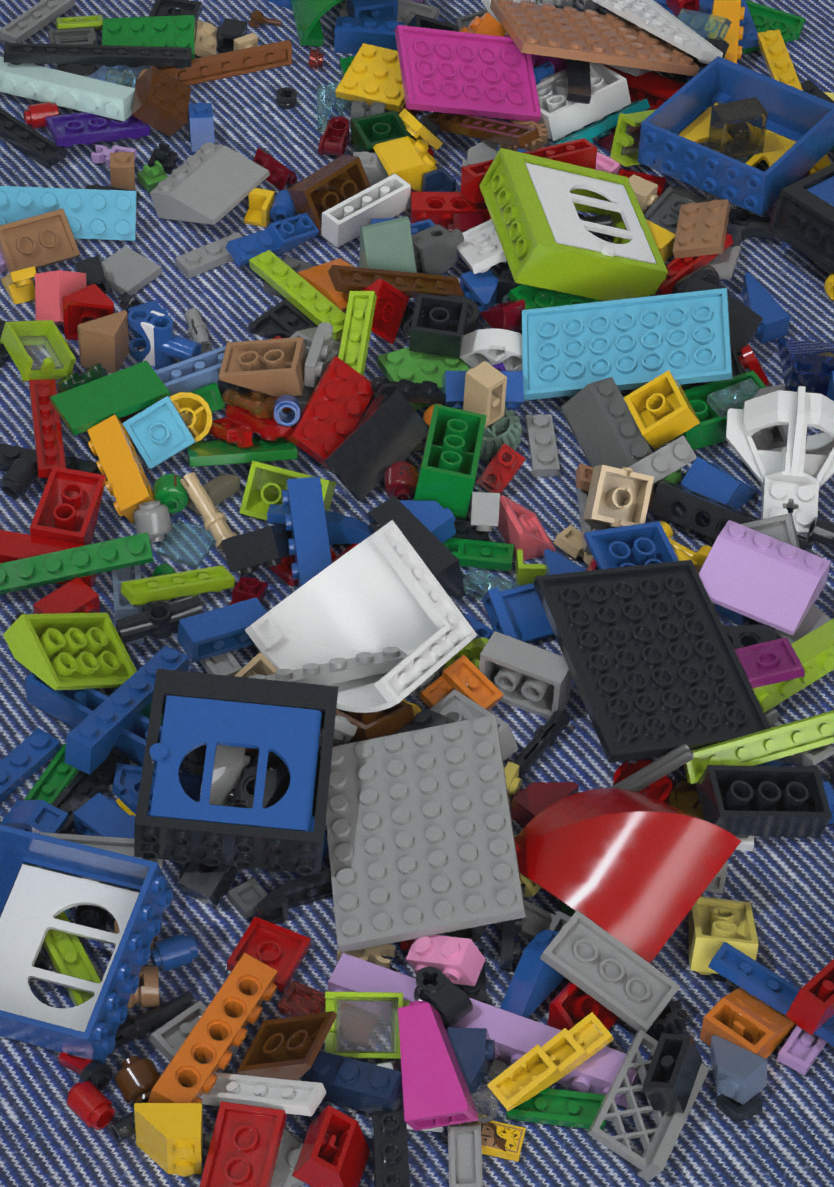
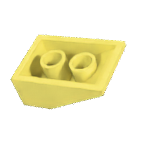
(716, 922)

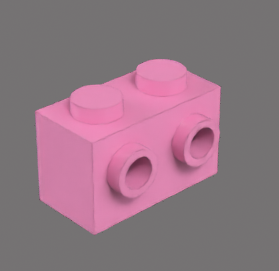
(453, 956)

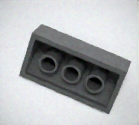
(605, 426)

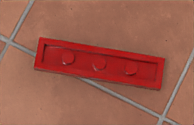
(683, 266)

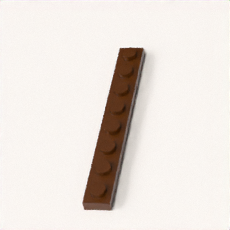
(486, 129)

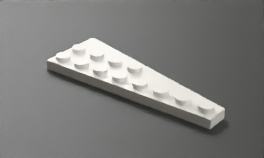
(655, 19)

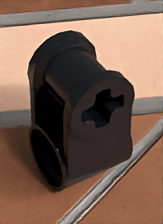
(443, 995)

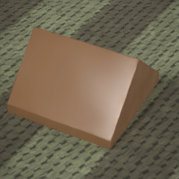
(104, 341)

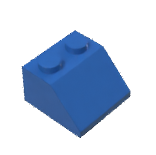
(717, 484)

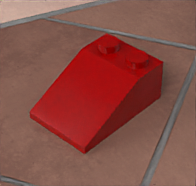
(69, 506)

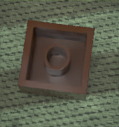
(161, 101)

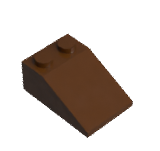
(379, 723)
(287, 1046)

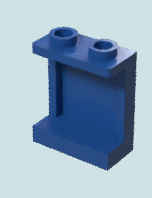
(517, 613)

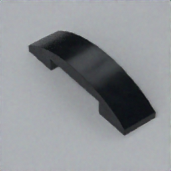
(294, 893)

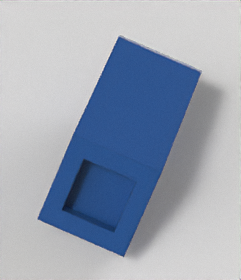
(35, 817)

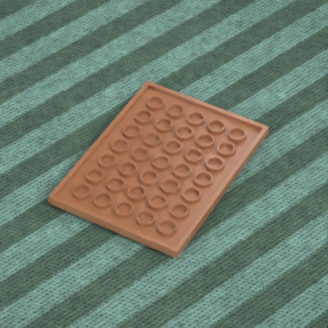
(588, 37)

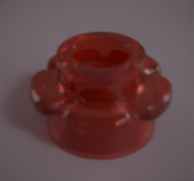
(315, 58)

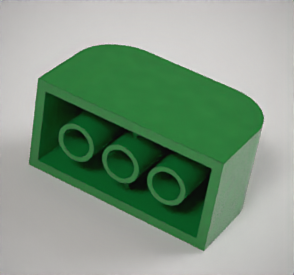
(451, 458)

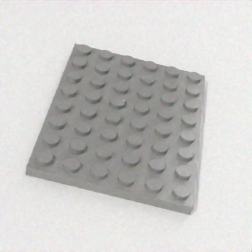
(421, 835)

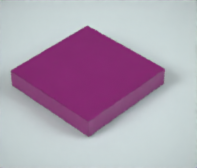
(770, 662)

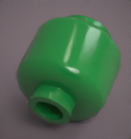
(171, 492)

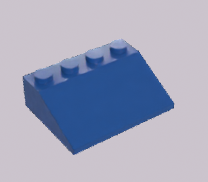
(630, 546)

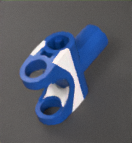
(159, 339)

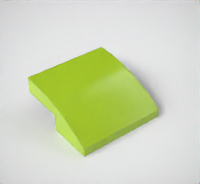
(80, 22)

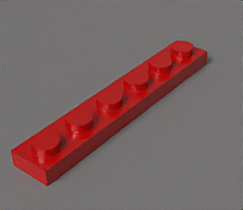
(46, 427)

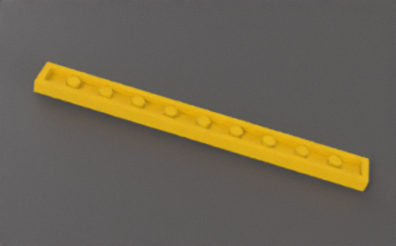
(782, 69)

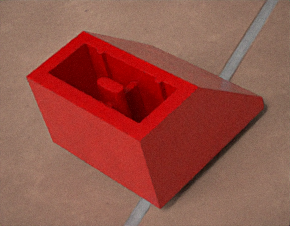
(332, 1151)

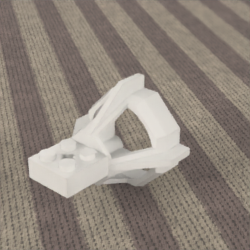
(789, 473)

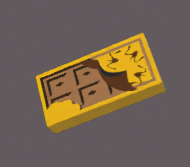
(501, 1139)

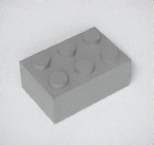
(526, 675)

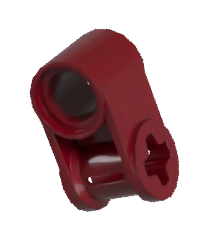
(335, 137)

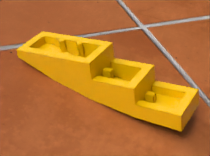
(550, 1062)

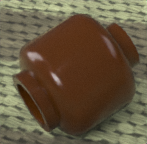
(136, 1079)

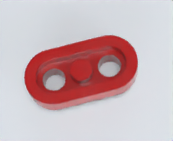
(750, 361)

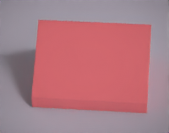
(50, 290)
(522, 529)

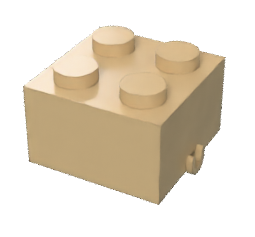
(618, 496)

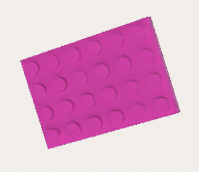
(466, 74)

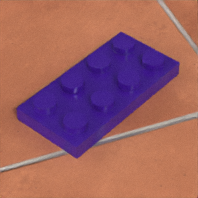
(92, 128)

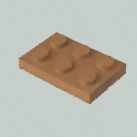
(701, 228)
(37, 241)

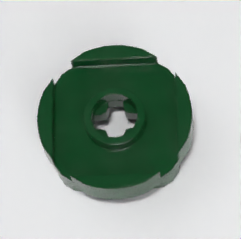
(74, 380)

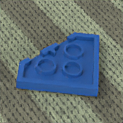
(128, 780)

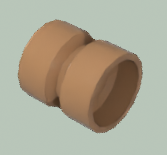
(148, 992)

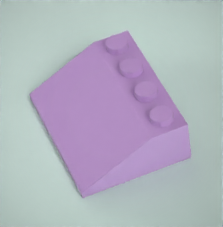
(763, 577)

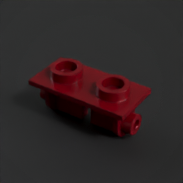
(279, 174)

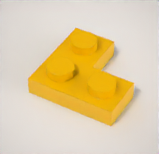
(418, 130)

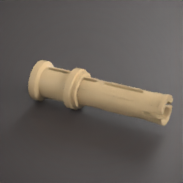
(213, 520)

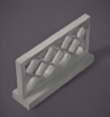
(668, 1124)

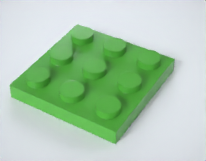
(418, 368)

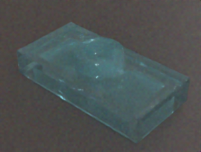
(323, 108)

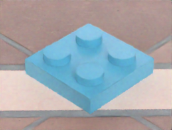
(159, 432)

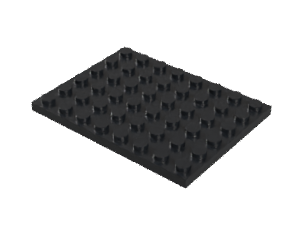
(650, 658)

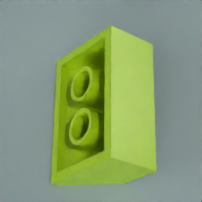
(265, 488)

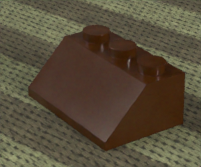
(329, 187)

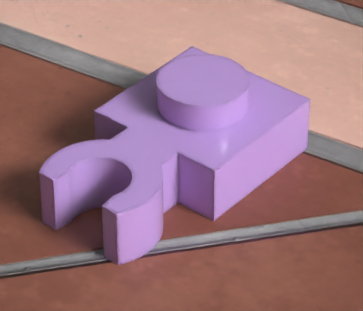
(103, 154)

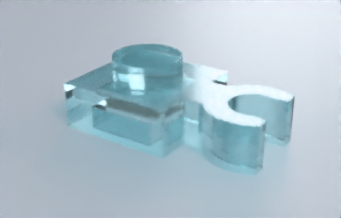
(338, 102)

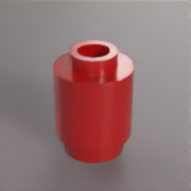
(36, 114)
(90, 1105)

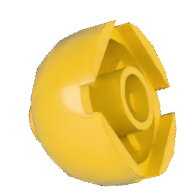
(194, 412)

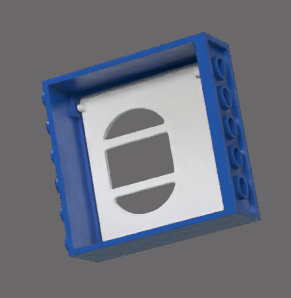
(28, 910)

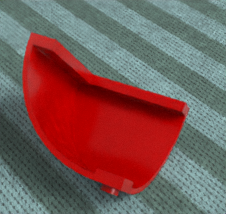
(624, 862)

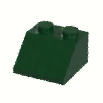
(376, 129)

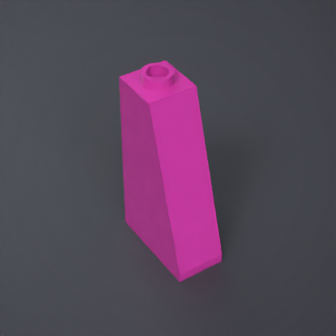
(431, 1075)

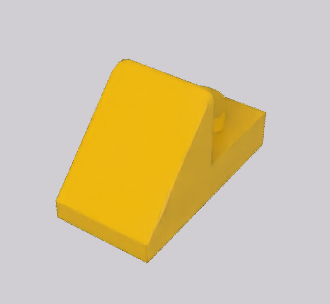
(20, 285)

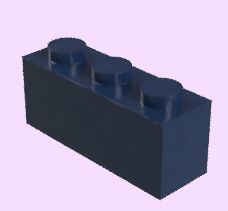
(357, 1083)

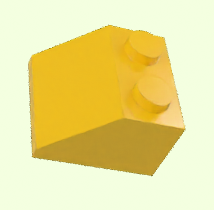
(406, 159)
(171, 1135)

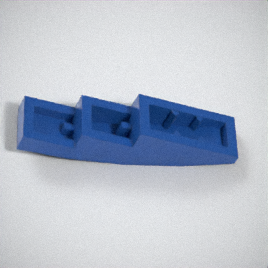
(340, 527)

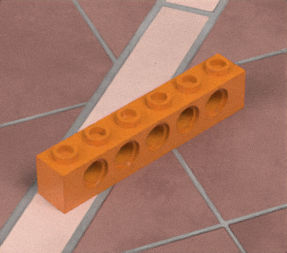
(247, 978)

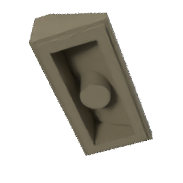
(219, 489)

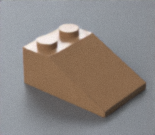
(266, 365)

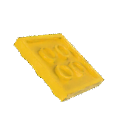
(374, 78)

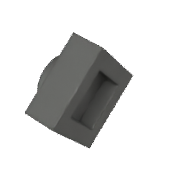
(246, 897)

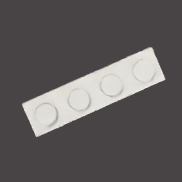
(282, 1094)

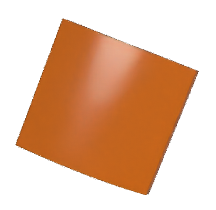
(467, 680)

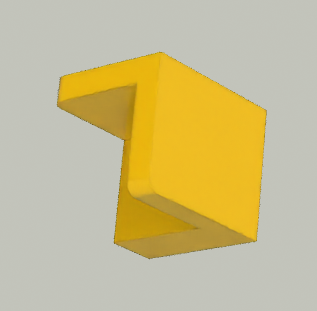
(259, 207)

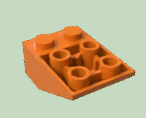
(747, 1023)

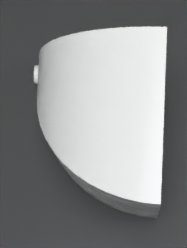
(364, 603)

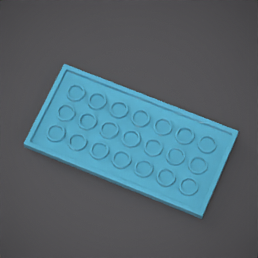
(626, 341)

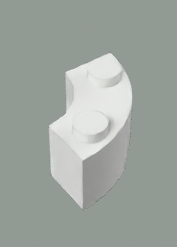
(493, 347)

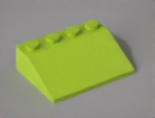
(71, 650)

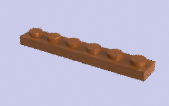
(234, 63)

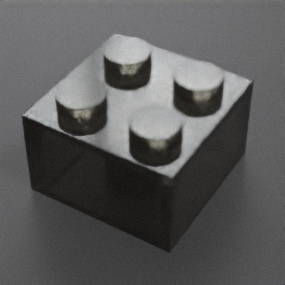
(738, 128)

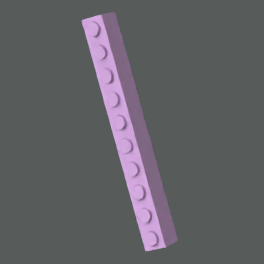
(511, 1032)

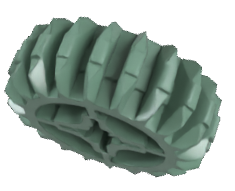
(505, 430)

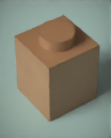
(122, 170)

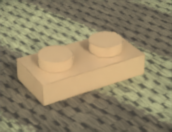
(205, 39)

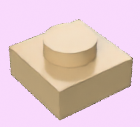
(246, 41)

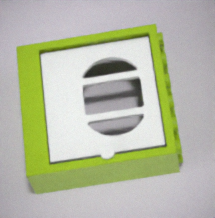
(549, 245)

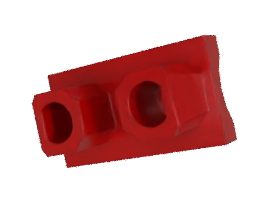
(501, 470)

